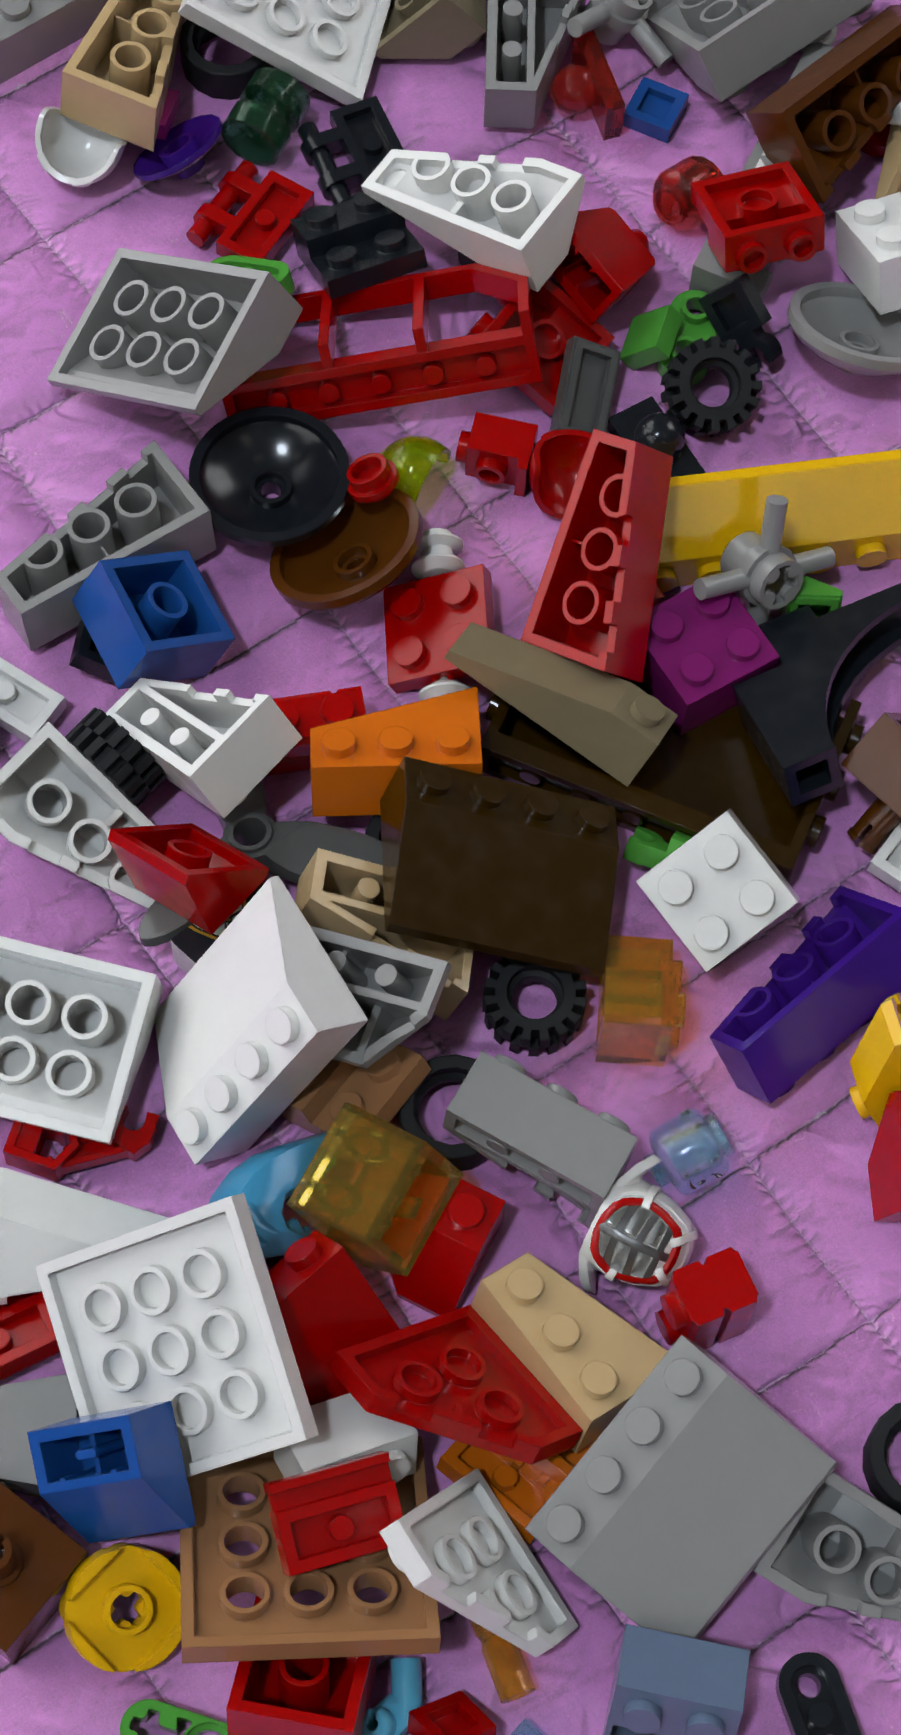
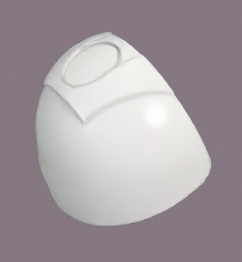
(75, 150)

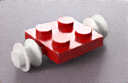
(431, 615)

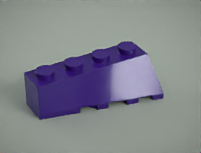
(814, 996)

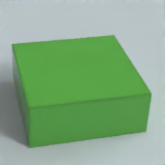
(651, 337)

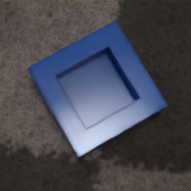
(655, 109)

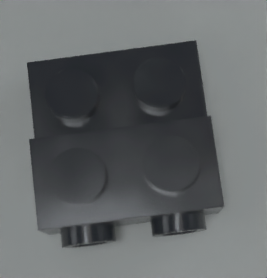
(355, 244)

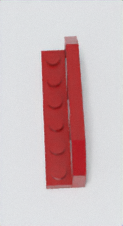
(407, 372)

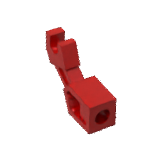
(26, 1143)

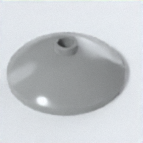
(847, 329)

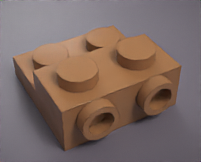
(378, 1089)

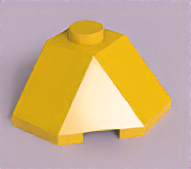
(878, 1061)

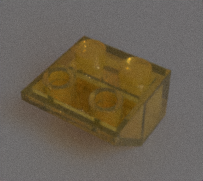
(375, 1190)

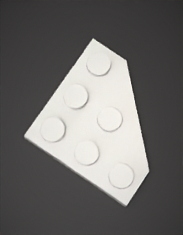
(476, 1563)

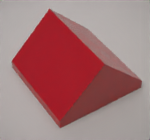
(188, 870)

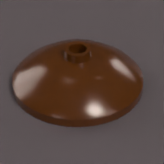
(351, 556)

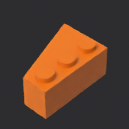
(360, 755)

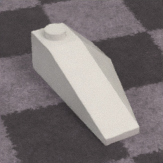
(486, 209)
(65, 810)

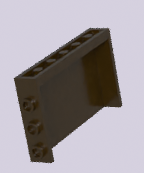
(680, 785)

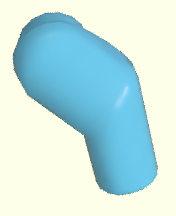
(406, 1694)

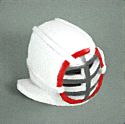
(636, 1234)

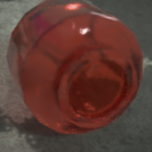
(673, 192)

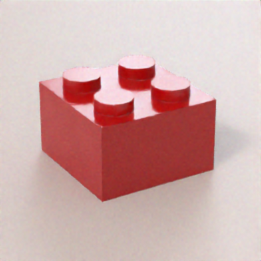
(300, 1696)

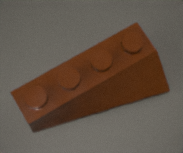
(834, 105)

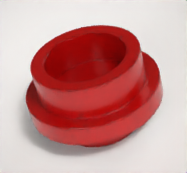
(371, 478)

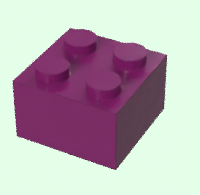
(700, 653)

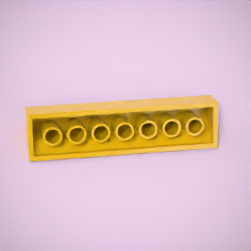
(831, 503)

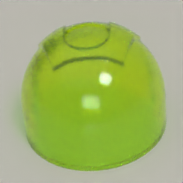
(414, 460)

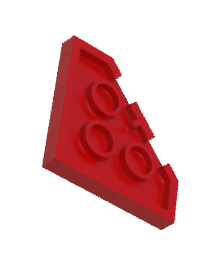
(459, 1384)

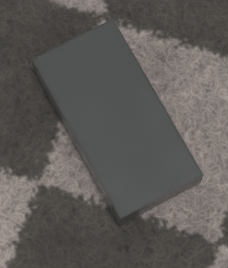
(585, 386)

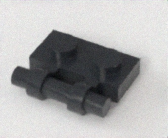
(364, 137)

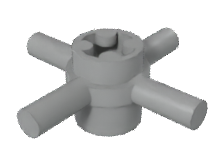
(614, 20)
(763, 567)

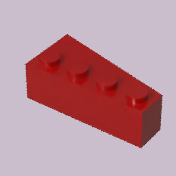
(605, 559)

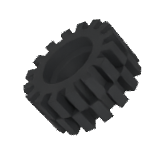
(735, 368)
(117, 756)
(528, 1032)

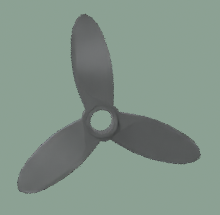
(280, 846)

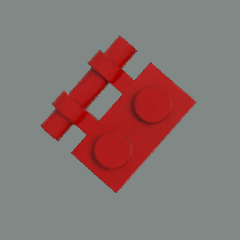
(261, 223)

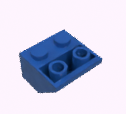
(115, 1472)

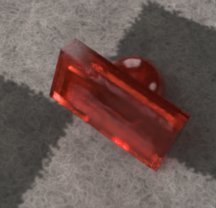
(590, 85)

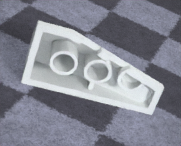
(50, 1221)

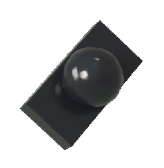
(661, 431)

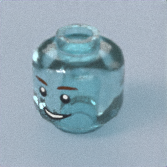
(691, 1151)

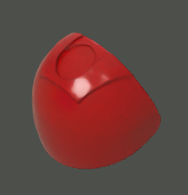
(556, 467)

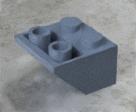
(675, 1685)

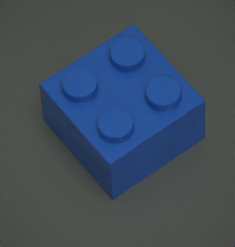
(153, 618)

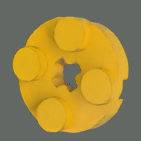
(88, 1608)

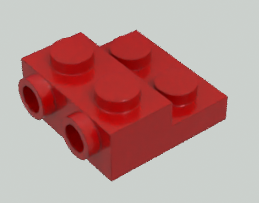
(759, 217)
(554, 322)

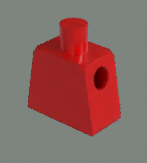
(603, 261)

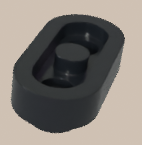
(828, 1711)

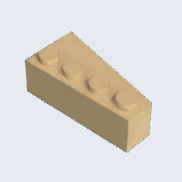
(124, 69)

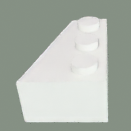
(207, 741)

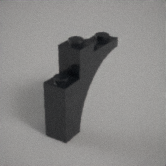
(798, 703)

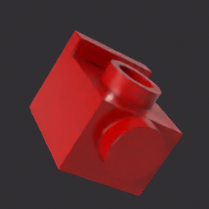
(498, 450)

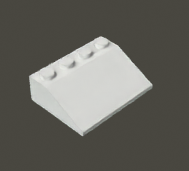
(250, 1027)
(71, 1038)

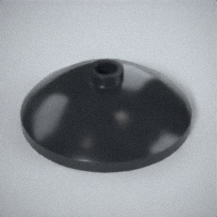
(267, 454)

